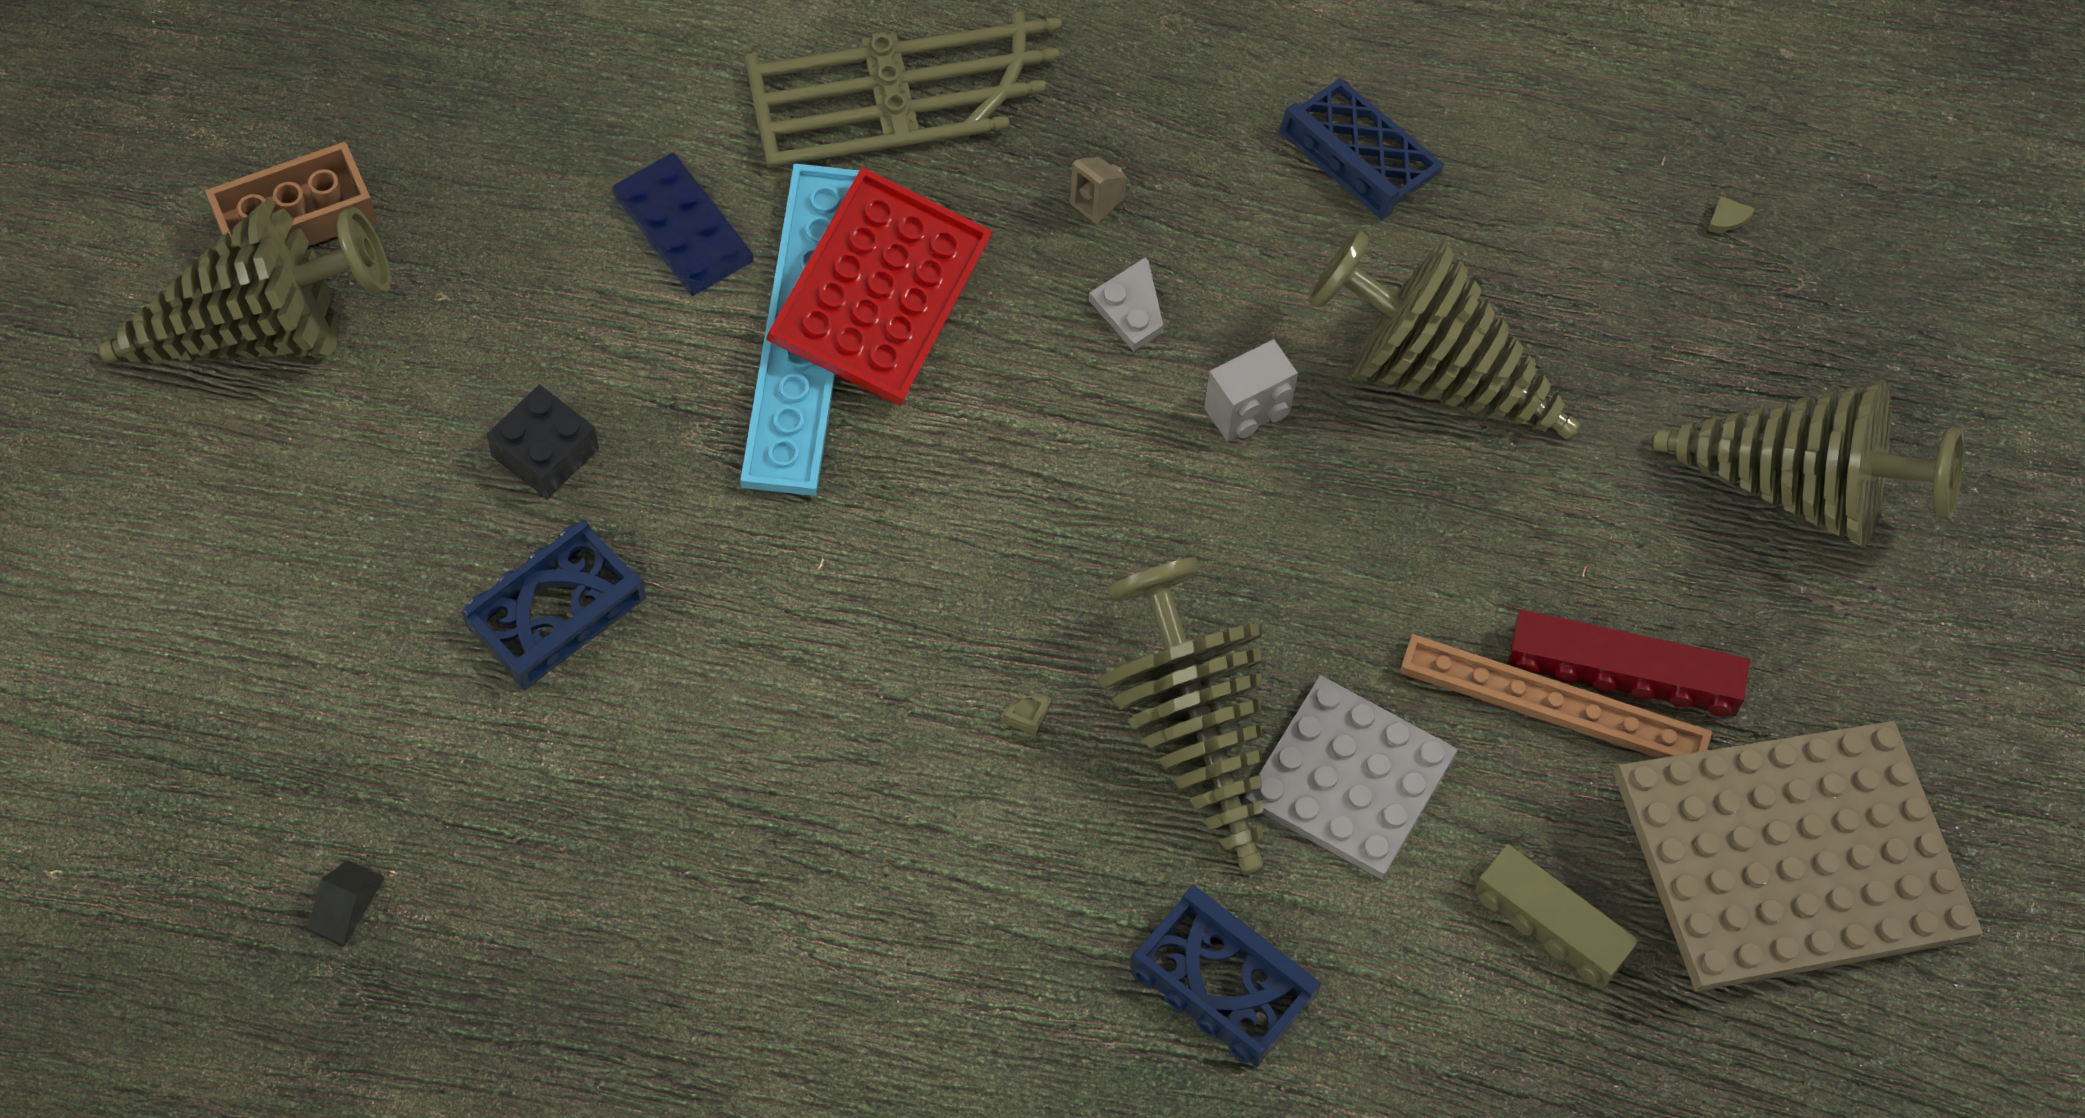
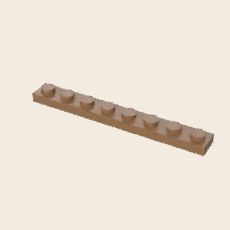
(1551, 700)

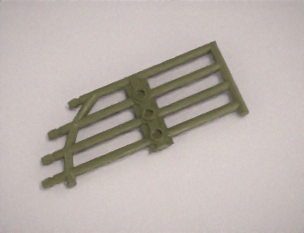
(892, 92)

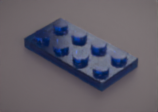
(682, 224)

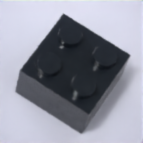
(543, 441)

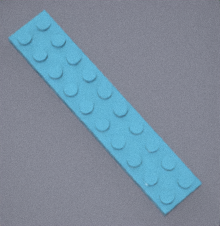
(790, 392)

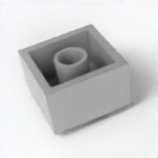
(1250, 391)

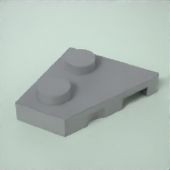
(1130, 305)

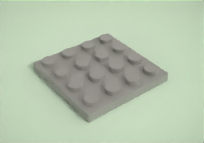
(1351, 776)

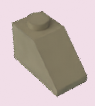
(1096, 187)

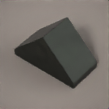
(343, 901)

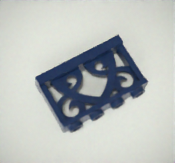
(540, 571)
(1210, 922)

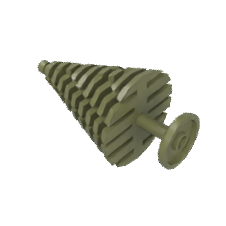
(254, 294)
(1442, 340)
(1820, 458)
(1181, 658)

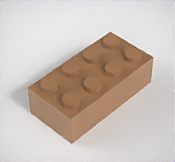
(308, 188)

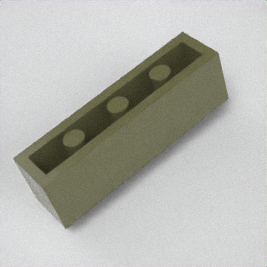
(1555, 917)

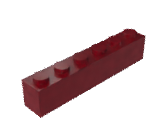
(1629, 663)

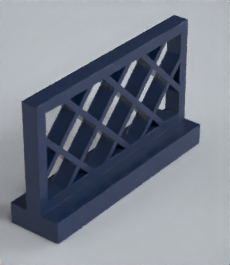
(1343, 159)

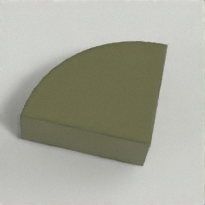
(1729, 216)
(1027, 714)

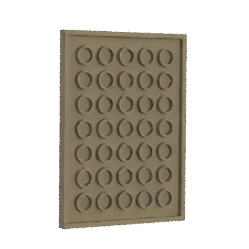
(1795, 854)

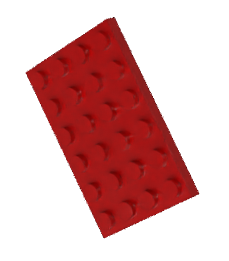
(879, 286)

